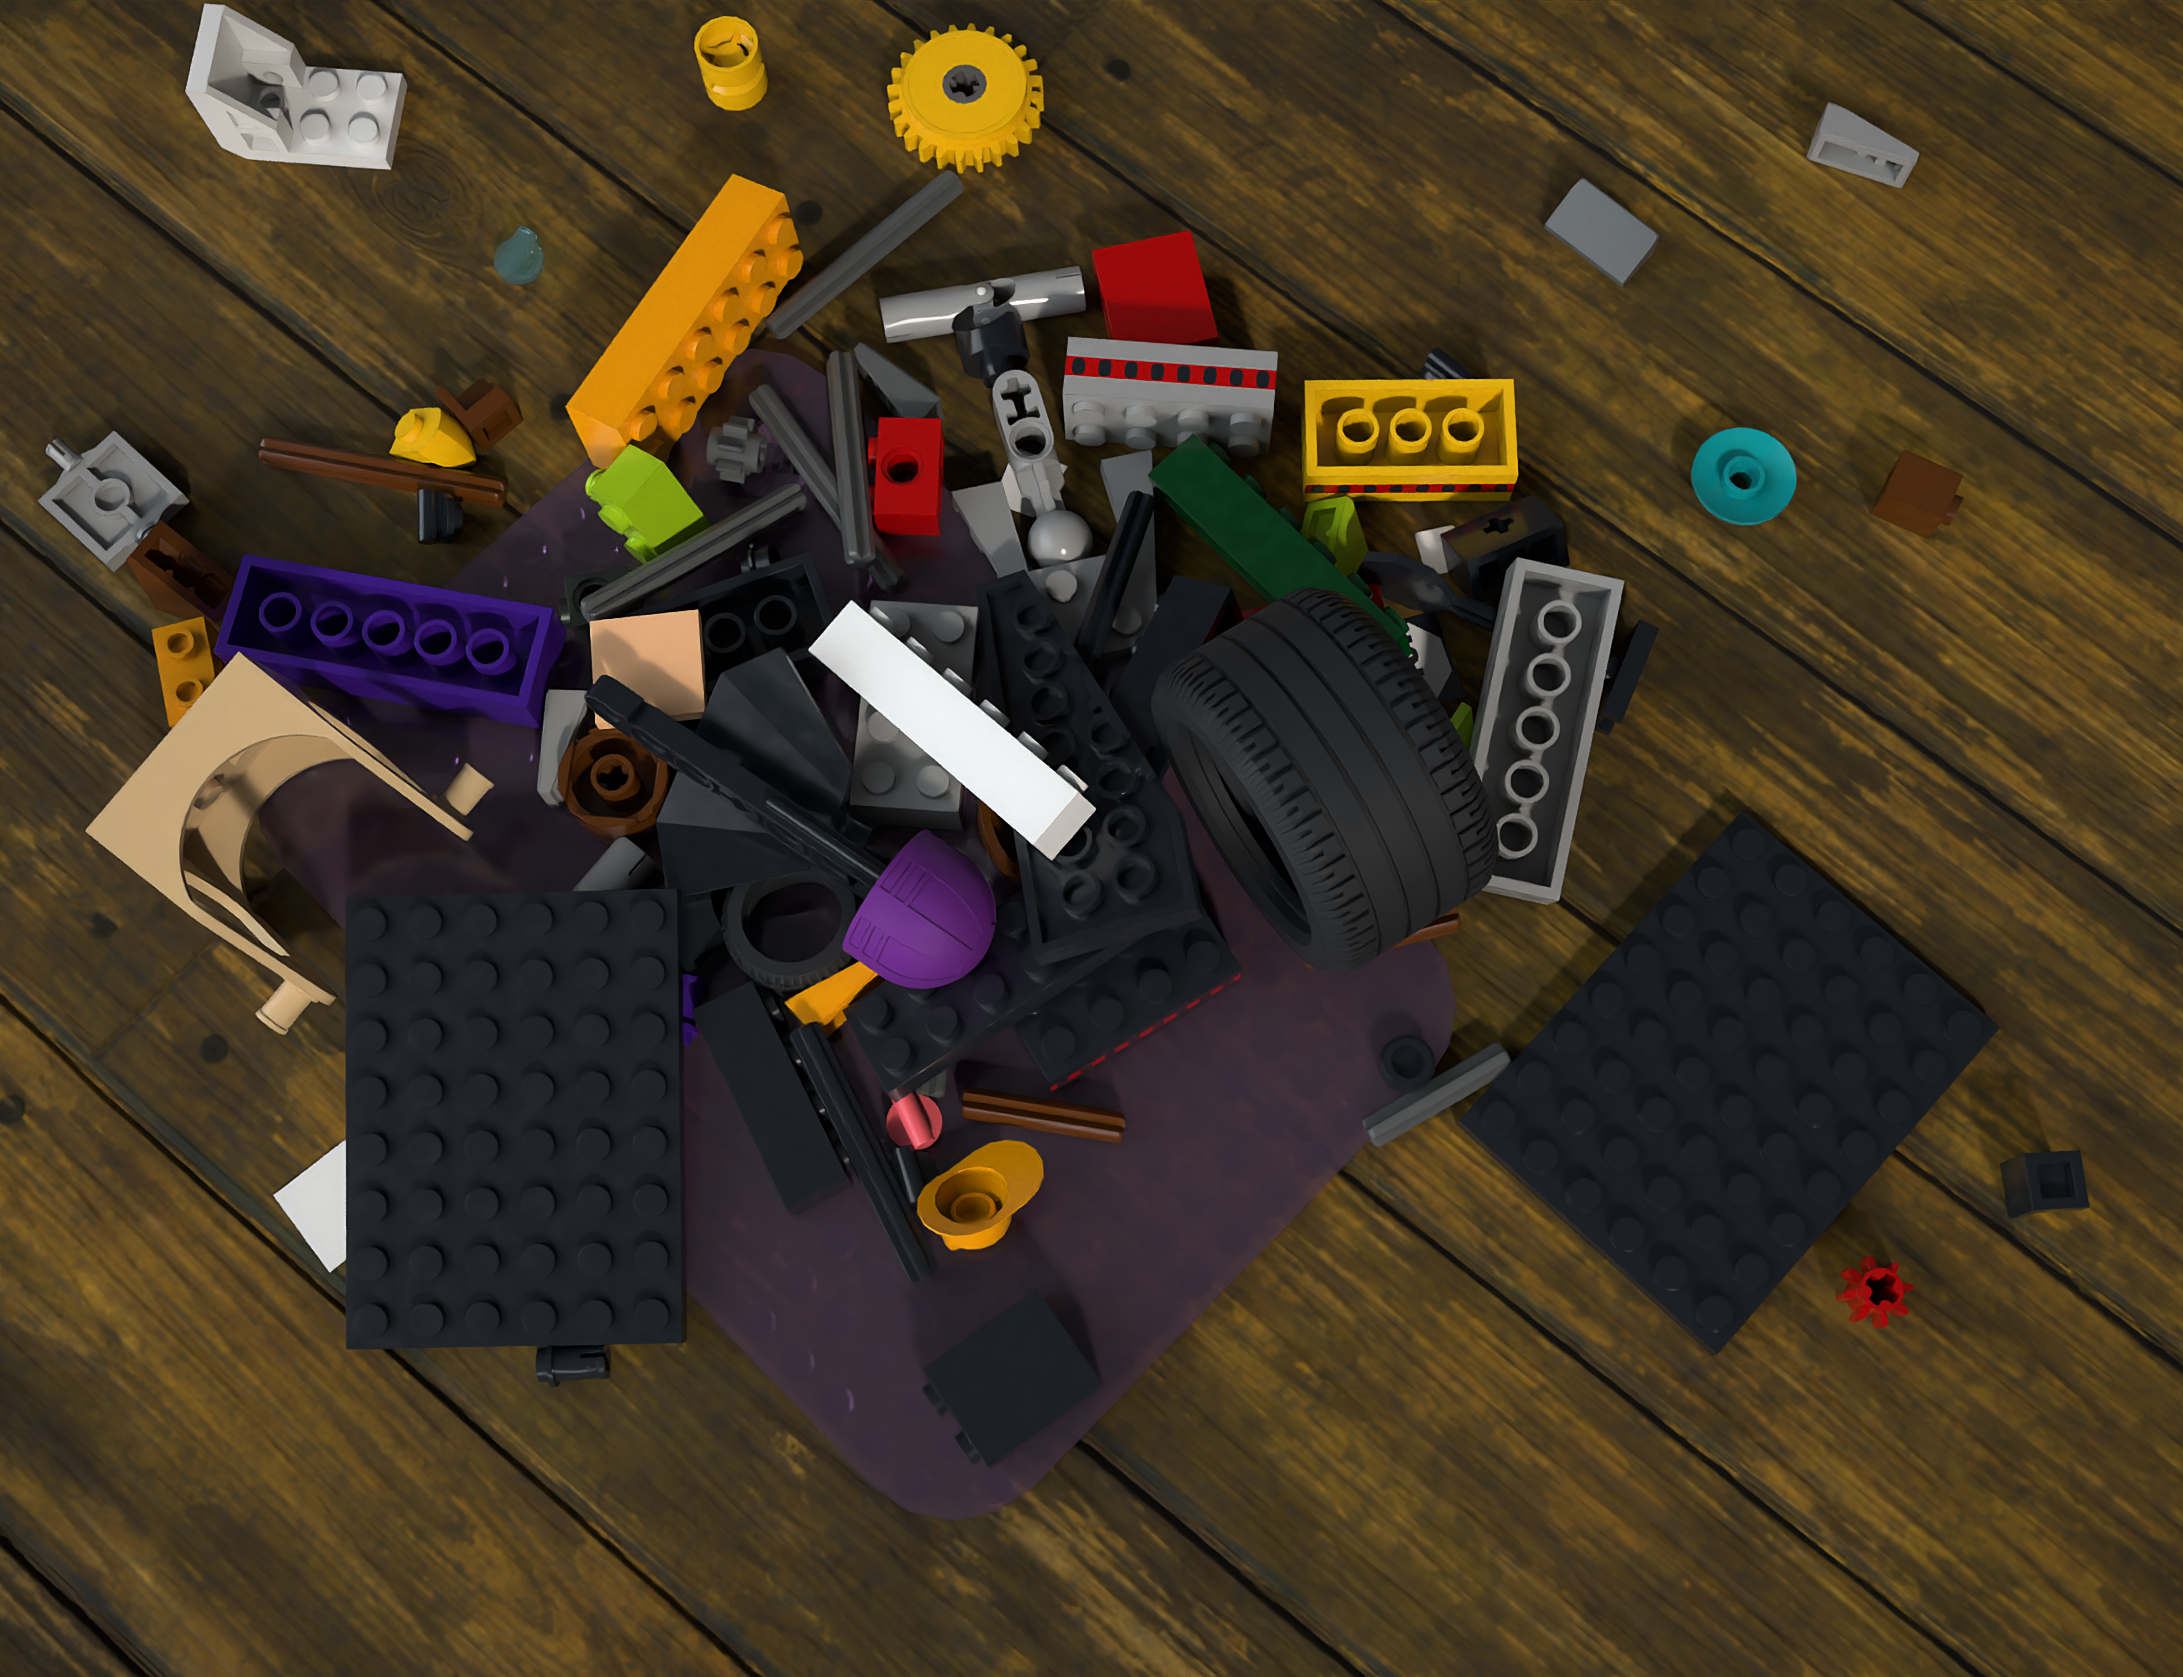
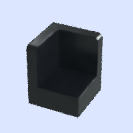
(2044, 1183)

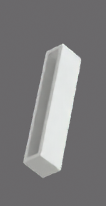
(953, 730)

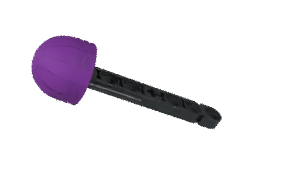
(920, 916)

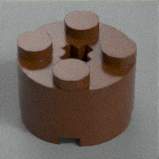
(602, 763)

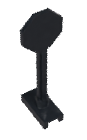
(1422, 588)

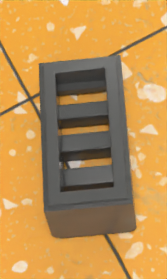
(897, 389)

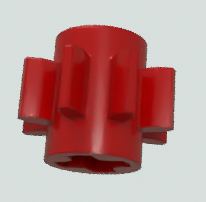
(1890, 1291)

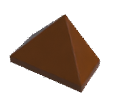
(180, 576)

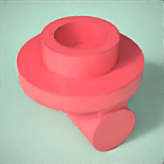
(914, 1121)

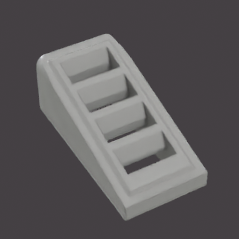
(1860, 148)
(565, 721)

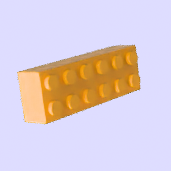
(689, 325)

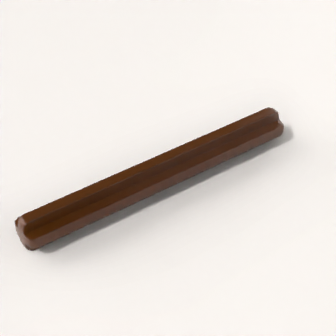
(382, 470)

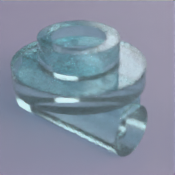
(519, 258)

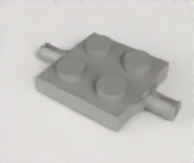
(110, 497)

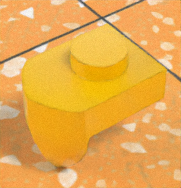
(433, 437)

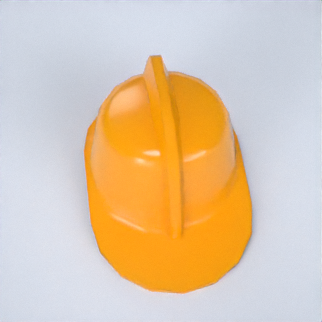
(980, 1193)

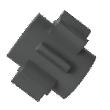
(737, 449)

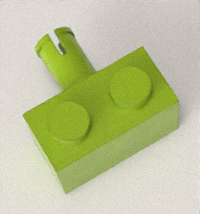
(645, 504)

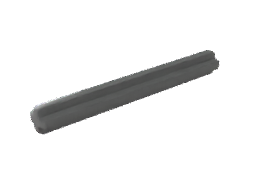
(864, 254)
(850, 460)
(819, 476)
(693, 553)

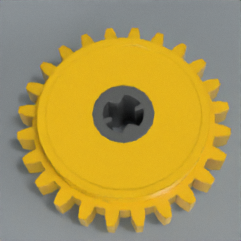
(966, 98)

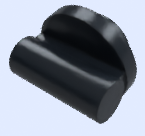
(1443, 366)
(437, 517)
(912, 1171)

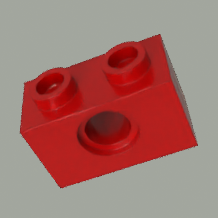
(914, 447)

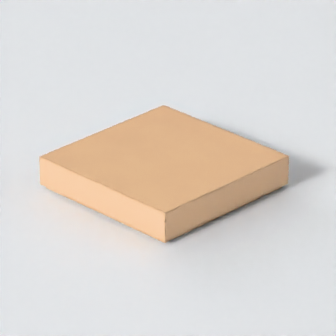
(654, 658)

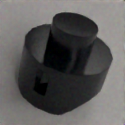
(994, 348)

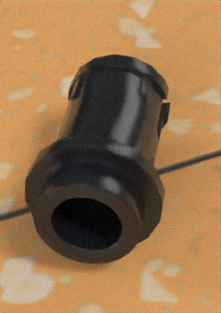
(572, 1363)

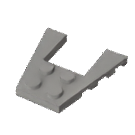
(1070, 585)

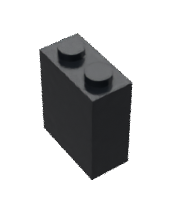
(1010, 1380)

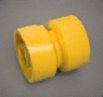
(731, 63)

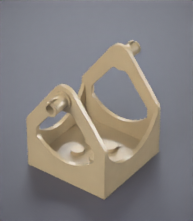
(203, 785)

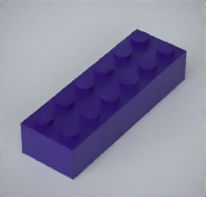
(394, 640)

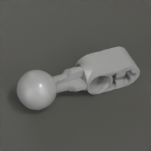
(1057, 534)

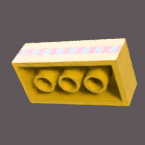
(1409, 440)

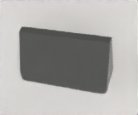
(1602, 232)

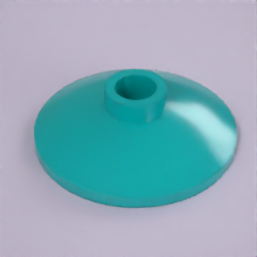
(1754, 459)

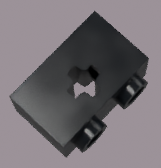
(1487, 546)

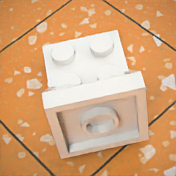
(278, 109)

